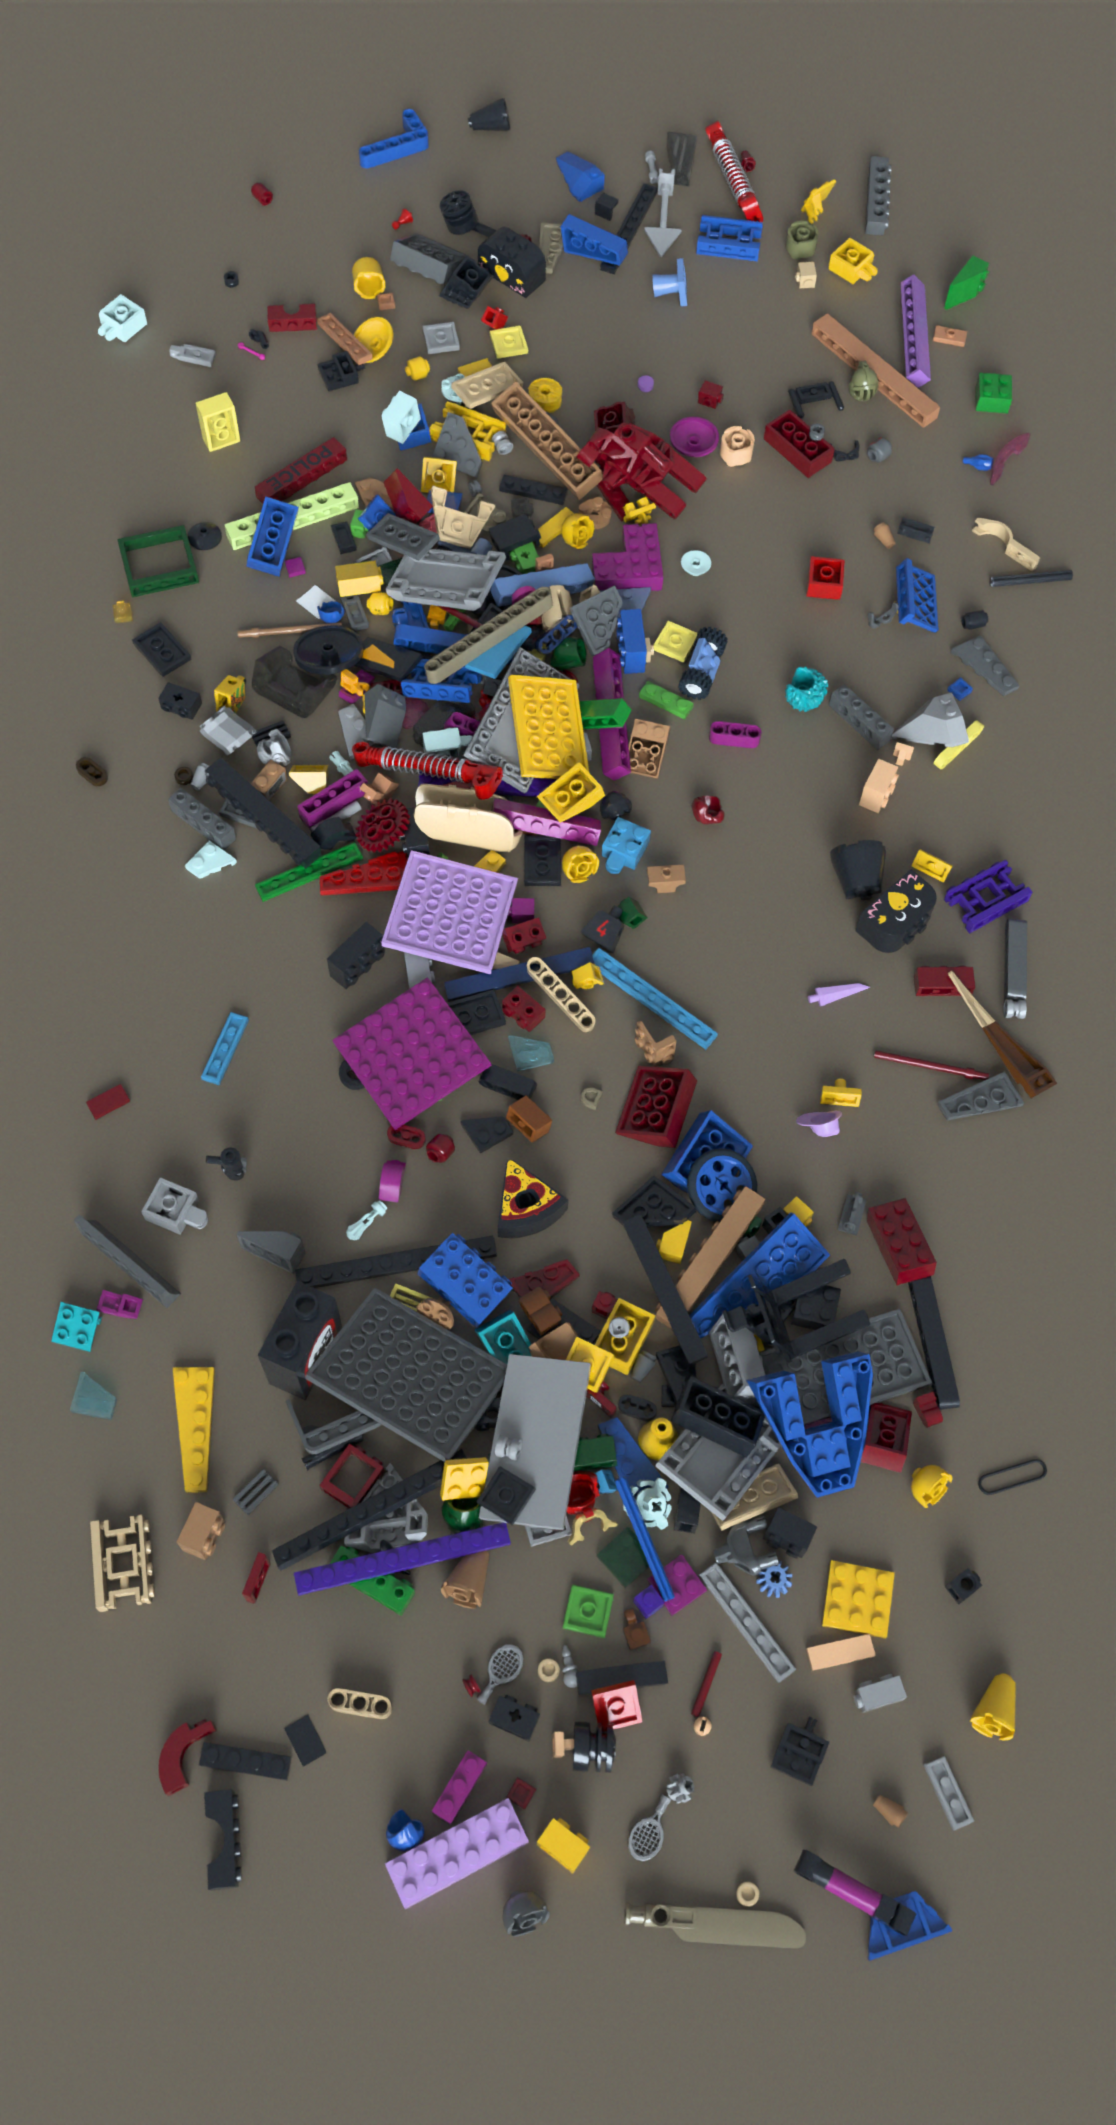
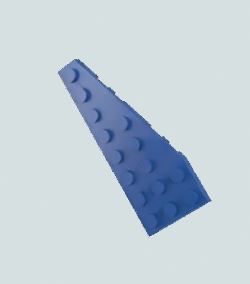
(778, 1260)

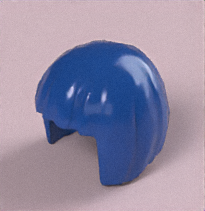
(403, 1832)

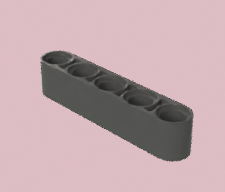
(1015, 960)

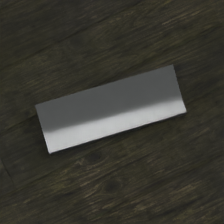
(127, 1261)

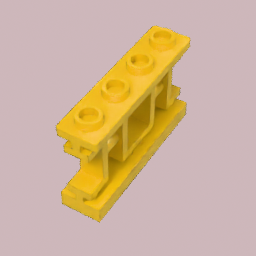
(474, 420)

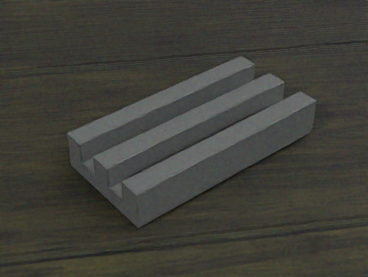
(261, 1475)

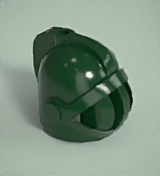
(569, 654)
(462, 1516)

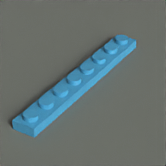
(654, 999)

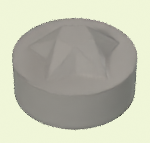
(619, 1327)

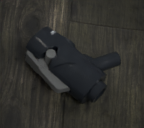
(230, 1163)

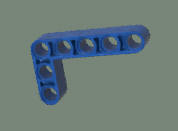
(399, 146)

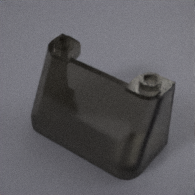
(288, 686)

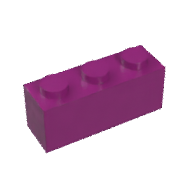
(459, 1787)

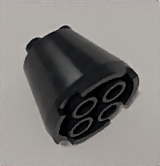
(860, 868)

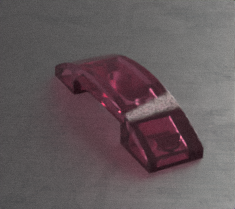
(1015, 446)

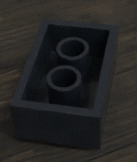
(356, 955)

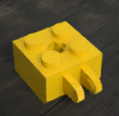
(853, 262)

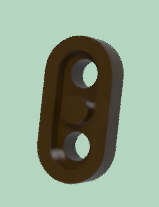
(93, 772)

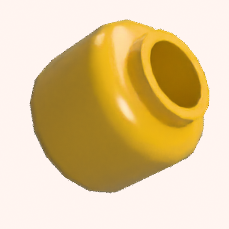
(417, 368)
(380, 603)

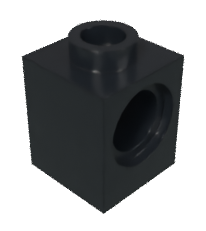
(956, 1589)

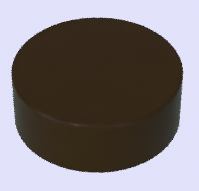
(183, 775)

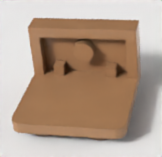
(656, 1053)
(555, 1344)

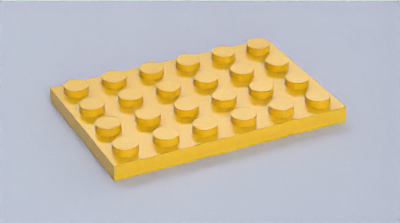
(547, 725)

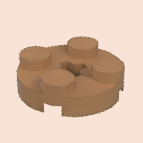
(599, 506)

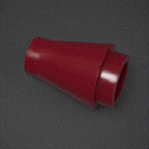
(747, 161)

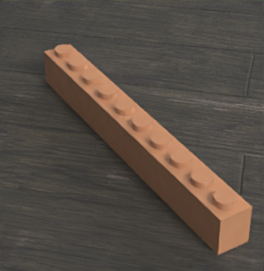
(891, 382)

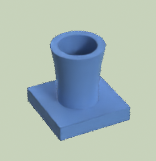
(672, 283)

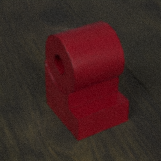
(928, 1409)

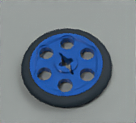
(704, 1166)

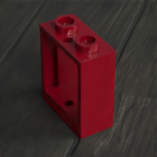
(339, 1495)

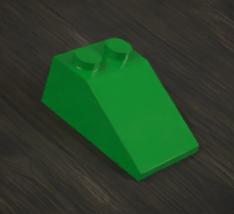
(968, 282)

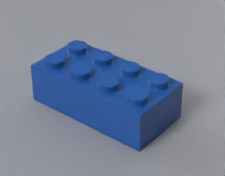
(272, 536)

